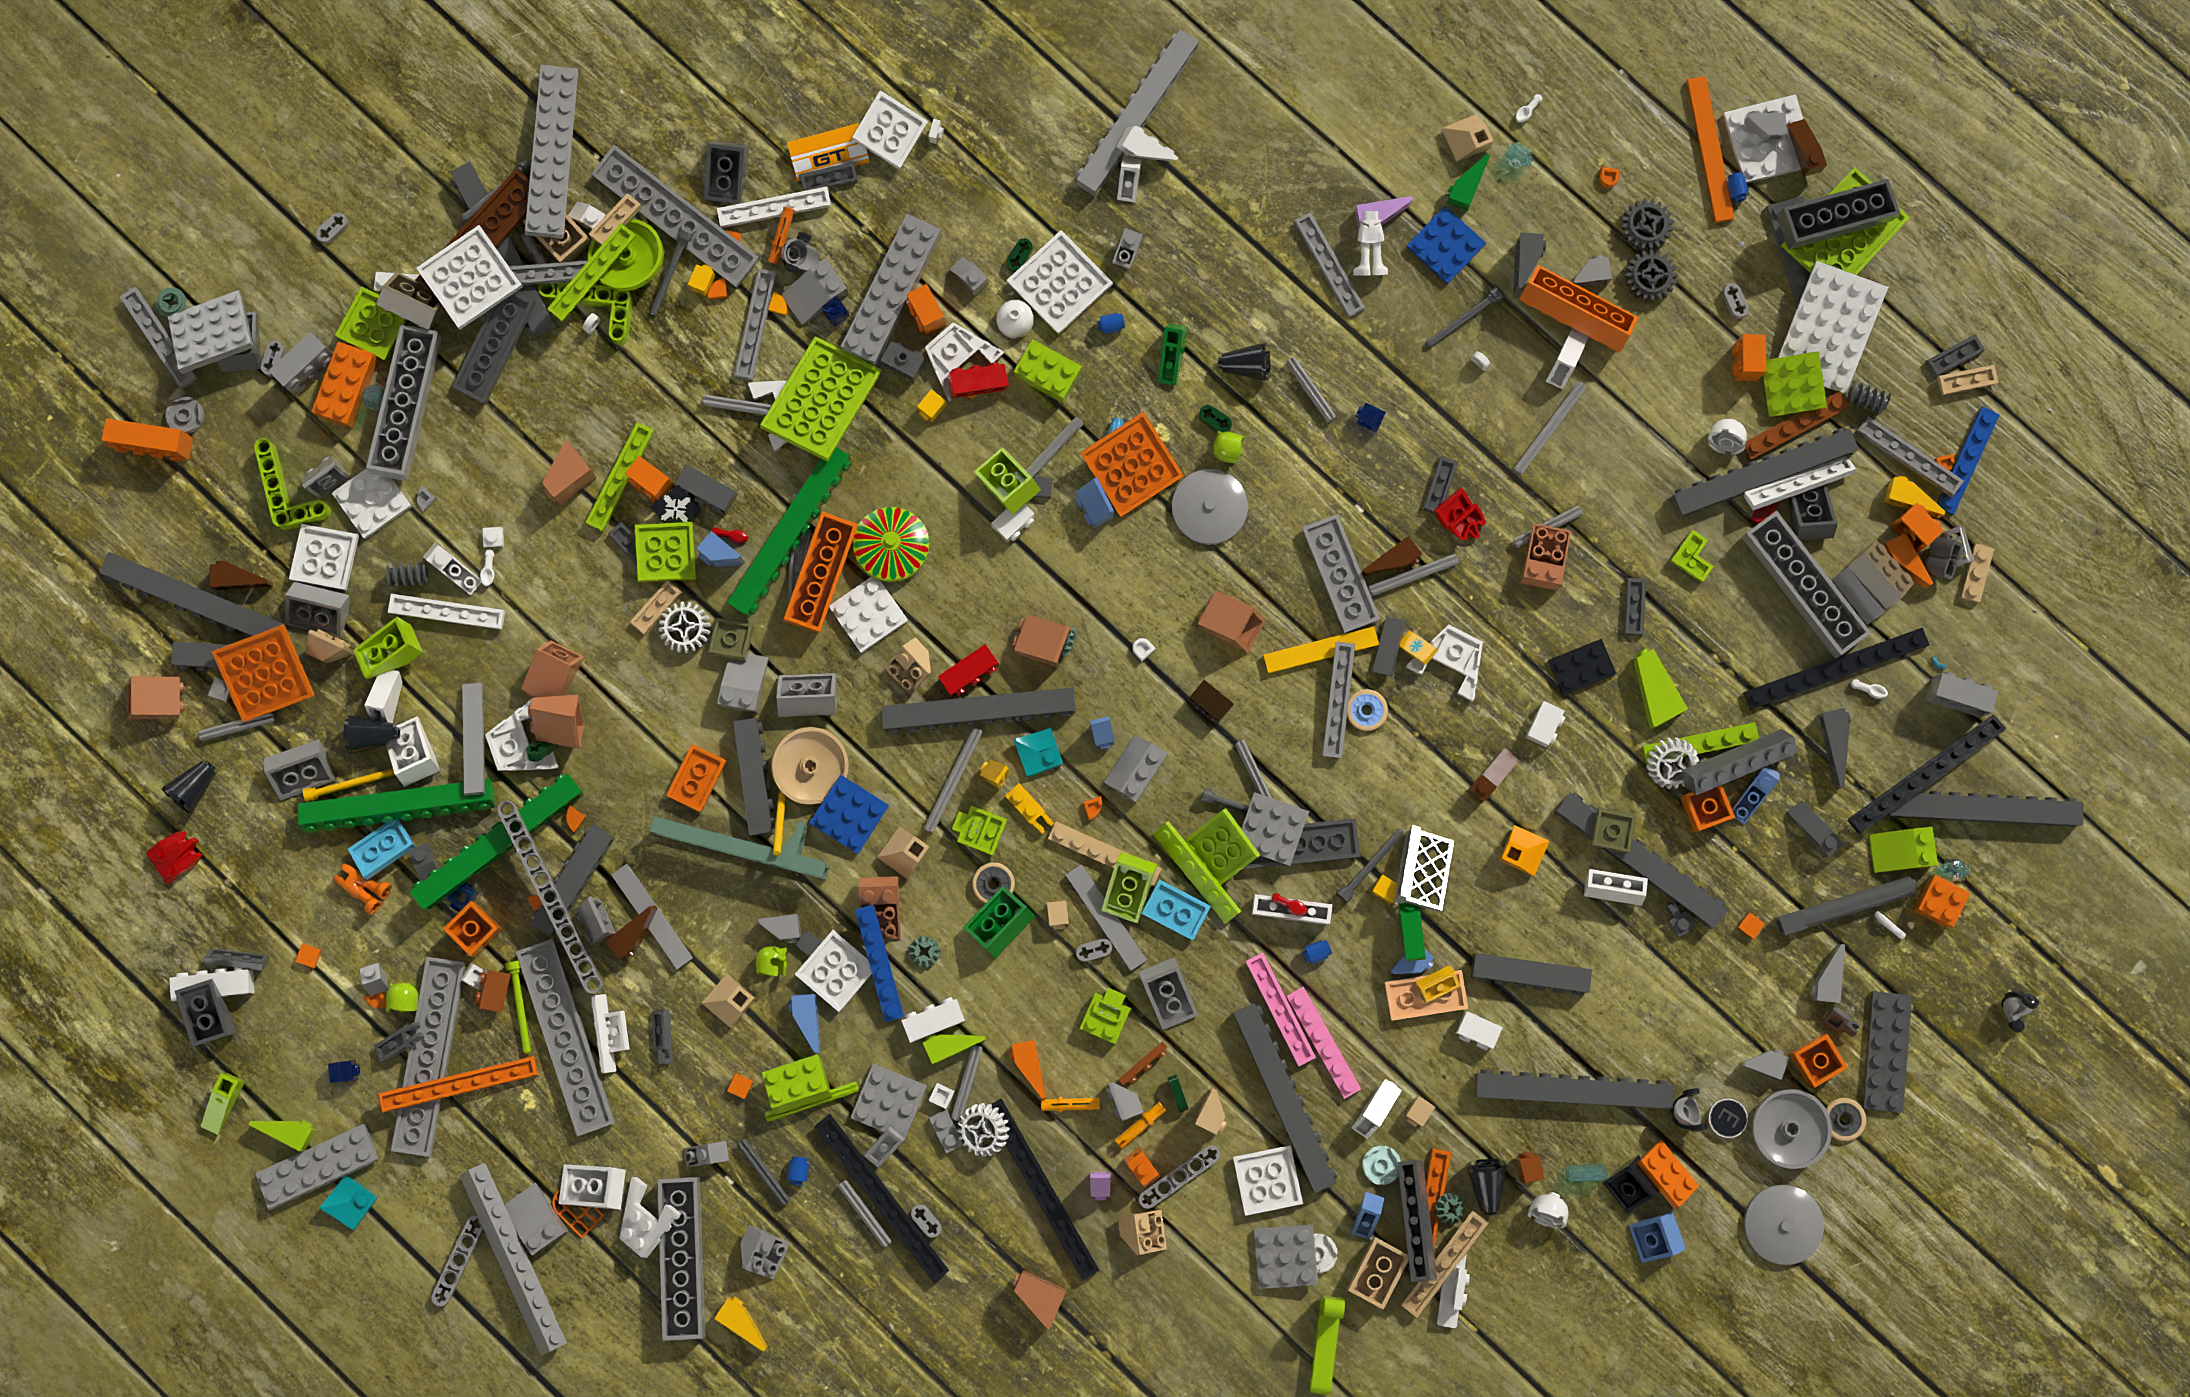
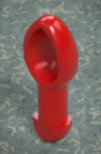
(735, 536)
(1294, 906)

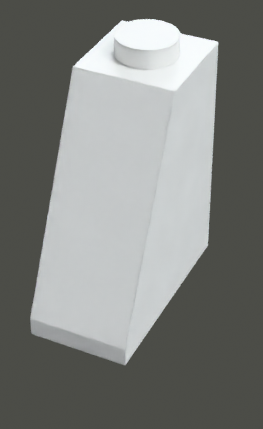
(1567, 358)
(384, 696)
(1376, 1109)

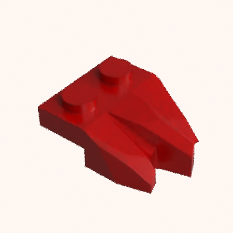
(1460, 515)
(174, 856)

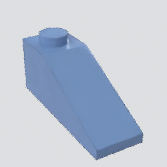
(806, 1015)

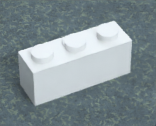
(1615, 887)
(933, 1019)

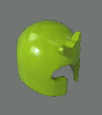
(1228, 446)
(771, 961)
(401, 997)

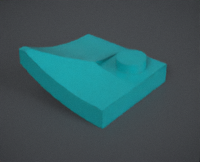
(1038, 752)
(349, 1202)

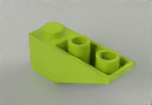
(221, 1102)

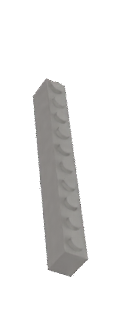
(1138, 112)
(513, 1259)

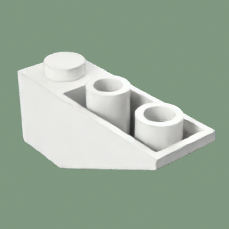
(1140, 145)
(452, 568)

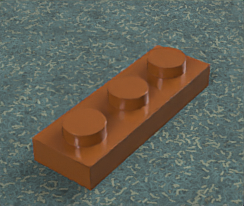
(1144, 1064)

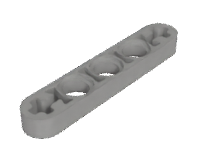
(1189, 1175)
(450, 1267)

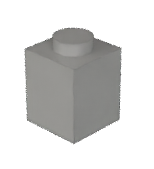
(374, 979)

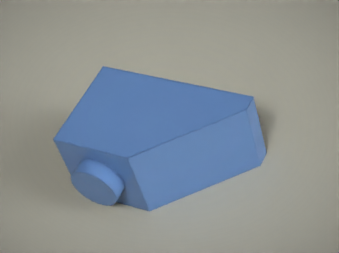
(1102, 732)
(1408, 967)
(1367, 1215)

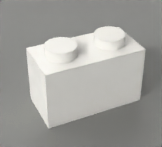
(1010, 525)
(1545, 724)
(1478, 1030)

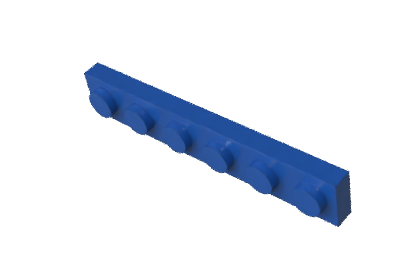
(1969, 456)
(879, 963)

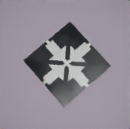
(675, 507)

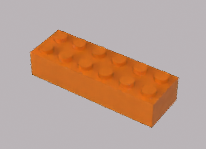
(1579, 308)
(820, 572)

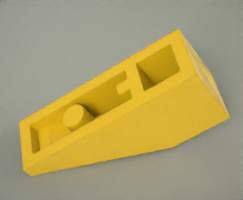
(1907, 493)
(994, 773)
(738, 1319)

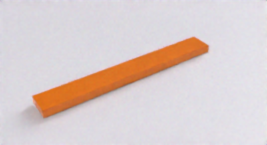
(1710, 149)
(457, 1084)

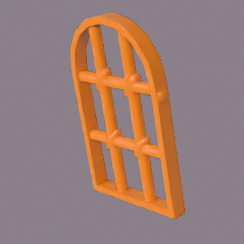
(577, 1218)

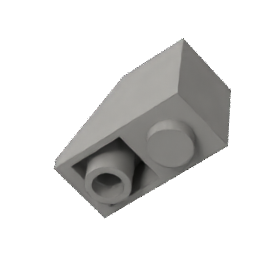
(1767, 126)
(1128, 249)
(706, 1154)

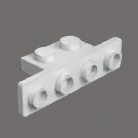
(610, 1032)
(1453, 1296)

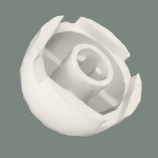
(1015, 319)
(1727, 436)
(1549, 1210)

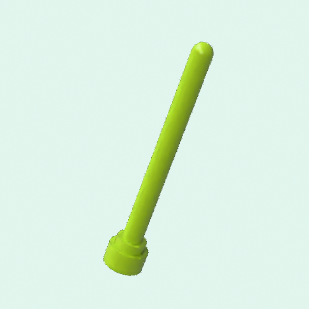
(514, 969)

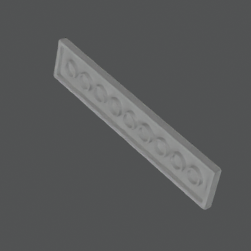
(551, 152)
(673, 213)
(565, 1037)
(429, 1057)

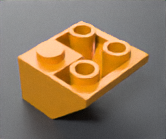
(1524, 850)

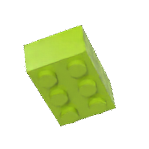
(1047, 371)
(1007, 480)
(796, 1084)

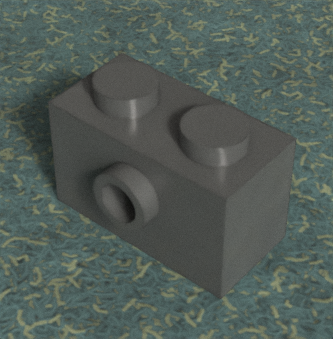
(903, 360)

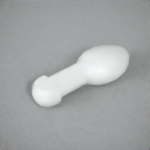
(1525, 112)
(487, 572)
(1874, 690)
(1889, 925)

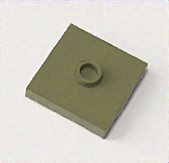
(731, 639)
(1613, 830)

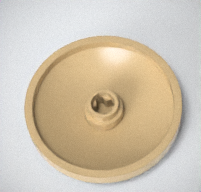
(808, 764)

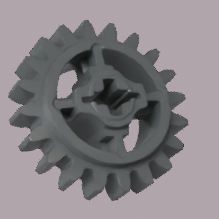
(1644, 217)
(1658, 274)

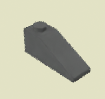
(1815, 829)
(424, 861)

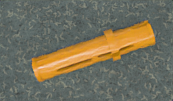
(1094, 1103)
(1140, 1125)

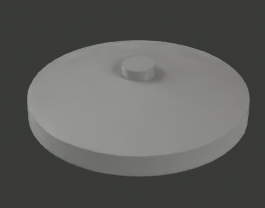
(1209, 506)
(1791, 1129)
(1783, 1224)

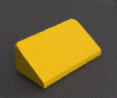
(1438, 984)

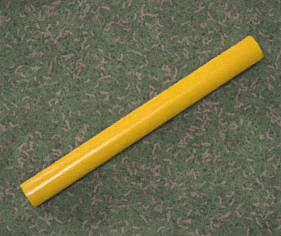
(779, 824)

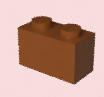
(491, 990)
(1529, 1167)

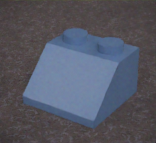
(1094, 503)
(718, 553)
(1657, 1237)

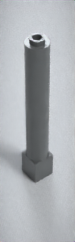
(1846, 905)

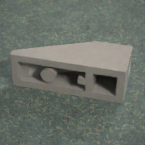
(1828, 983)

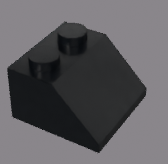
(1631, 1185)

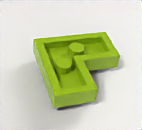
(1688, 559)

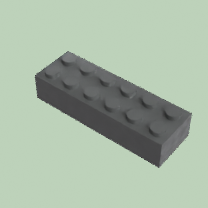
(1838, 214)

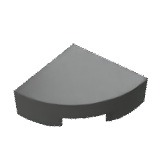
(424, 499)

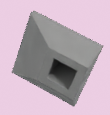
(1126, 1101)
(762, 1252)

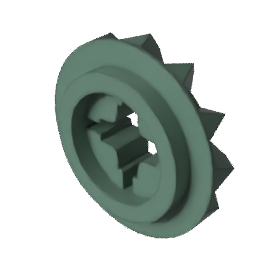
(167, 295)
(1069, 642)
(915, 951)
(1442, 1208)

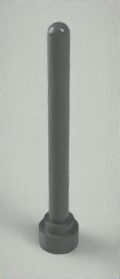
(524, 167)
(683, 238)
(1493, 297)
(1210, 797)
(1347, 891)

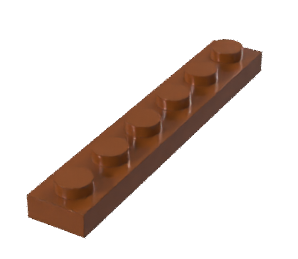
(1794, 426)

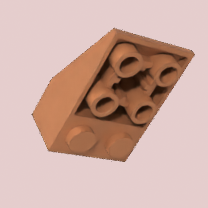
(1545, 557)
(885, 896)

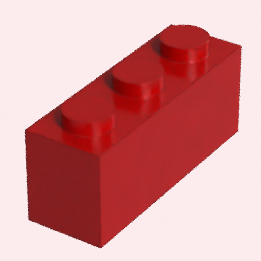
(977, 380)
(969, 671)

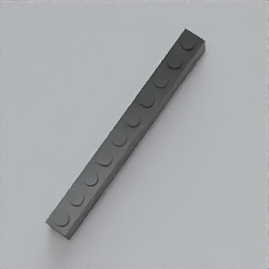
(473, 191)
(1755, 474)
(185, 596)
(978, 709)
(1992, 809)
(1648, 865)
(1574, 1090)
(1284, 1097)

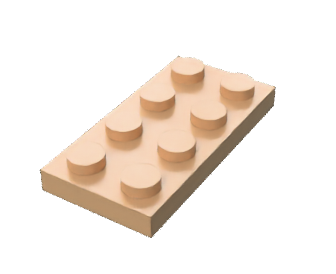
(1407, 1002)

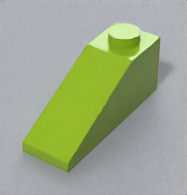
(944, 1046)
(292, 1133)

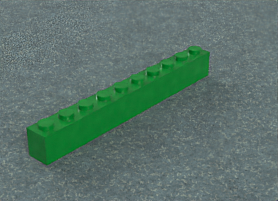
(788, 533)
(392, 805)
(494, 844)

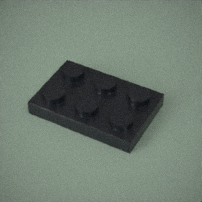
(1582, 667)

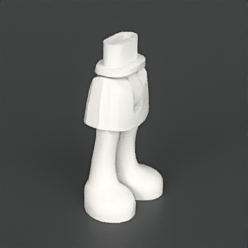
(1370, 232)

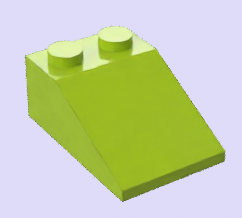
(388, 649)
(1903, 849)
(1129, 887)

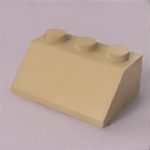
(1211, 1113)

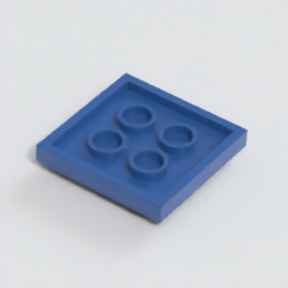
(1446, 245)
(849, 814)

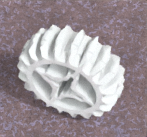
(692, 627)
(1677, 750)
(974, 1135)

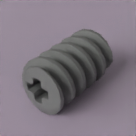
(1868, 397)
(407, 575)

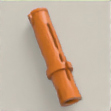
(786, 213)

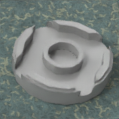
(184, 414)

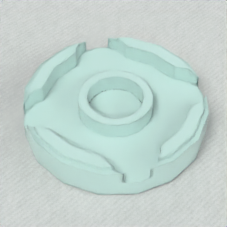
(1381, 1165)

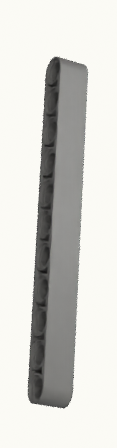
(542, 890)

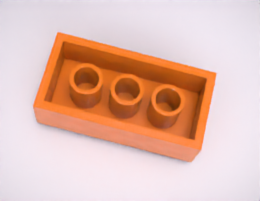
(343, 385)
(147, 439)

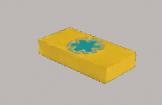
(1417, 647)

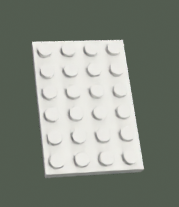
(1835, 320)

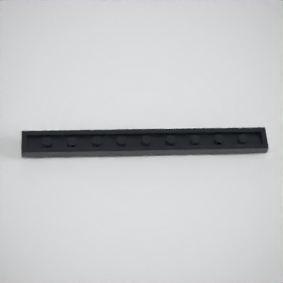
(1836, 668)
(1926, 774)
(1046, 1196)
(882, 1198)

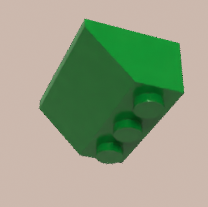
(999, 921)

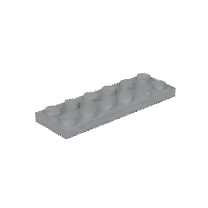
(1340, 574)
(317, 1166)

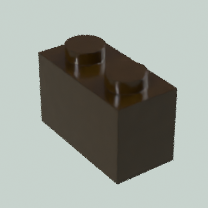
(1211, 702)

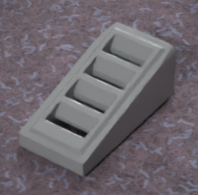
(1967, 551)

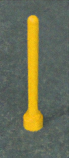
(311, 794)

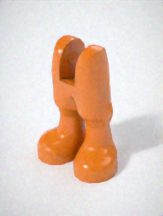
(355, 887)

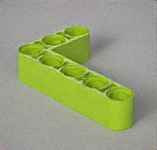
(594, 300)
(280, 491)
(1330, 1313)

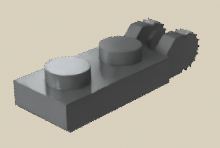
(398, 1042)

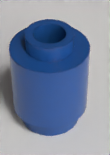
(1737, 187)
(1110, 323)
(1316, 952)
(798, 1170)

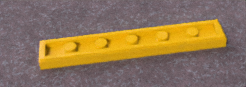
(1318, 650)

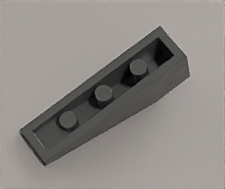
(1836, 734)

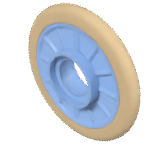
(1378, 706)

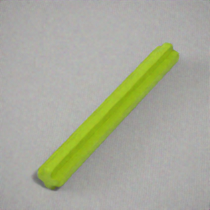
(836, 1093)

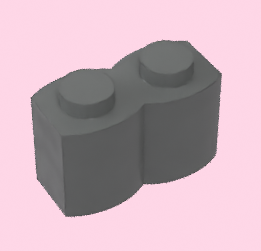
(1943, 558)

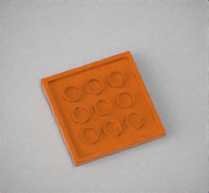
(1131, 464)
(263, 673)

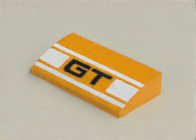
(827, 150)

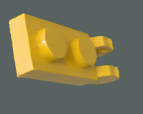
(1028, 807)

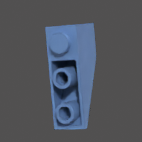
(1755, 793)

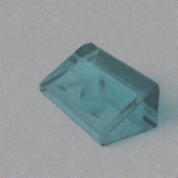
(1586, 1172)

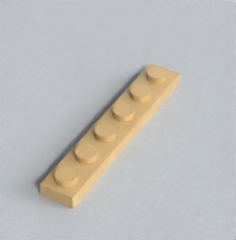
(1088, 846)
(1446, 1263)

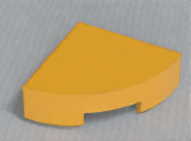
(778, 304)

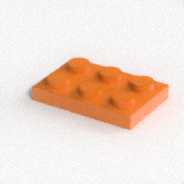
(696, 778)
(1668, 1174)

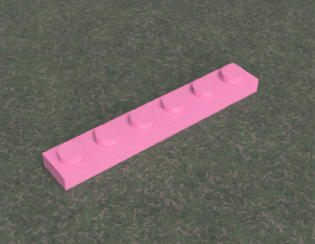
(1280, 1009)
(1323, 1042)

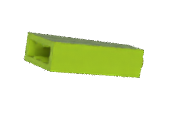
(1657, 689)

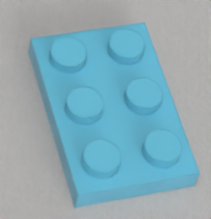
(381, 848)
(1176, 910)

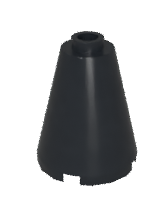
(1247, 361)
(368, 733)
(190, 786)
(1487, 1183)

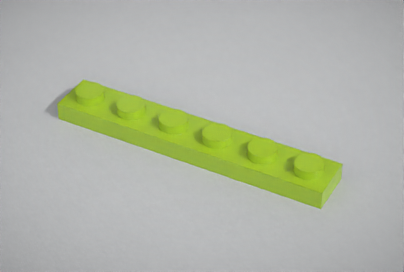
(591, 272)
(617, 480)
(1714, 740)
(1196, 872)

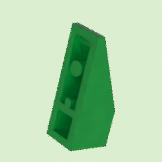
(1466, 185)
(1172, 353)
(1411, 931)

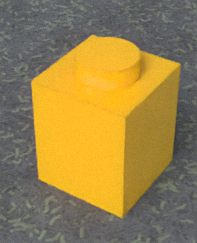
(701, 279)
(931, 406)
(1385, 889)

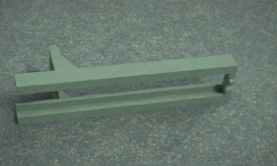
(788, 859)

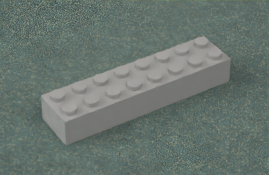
(887, 294)
(404, 402)
(1806, 584)
(682, 1261)

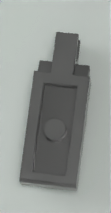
(662, 1035)

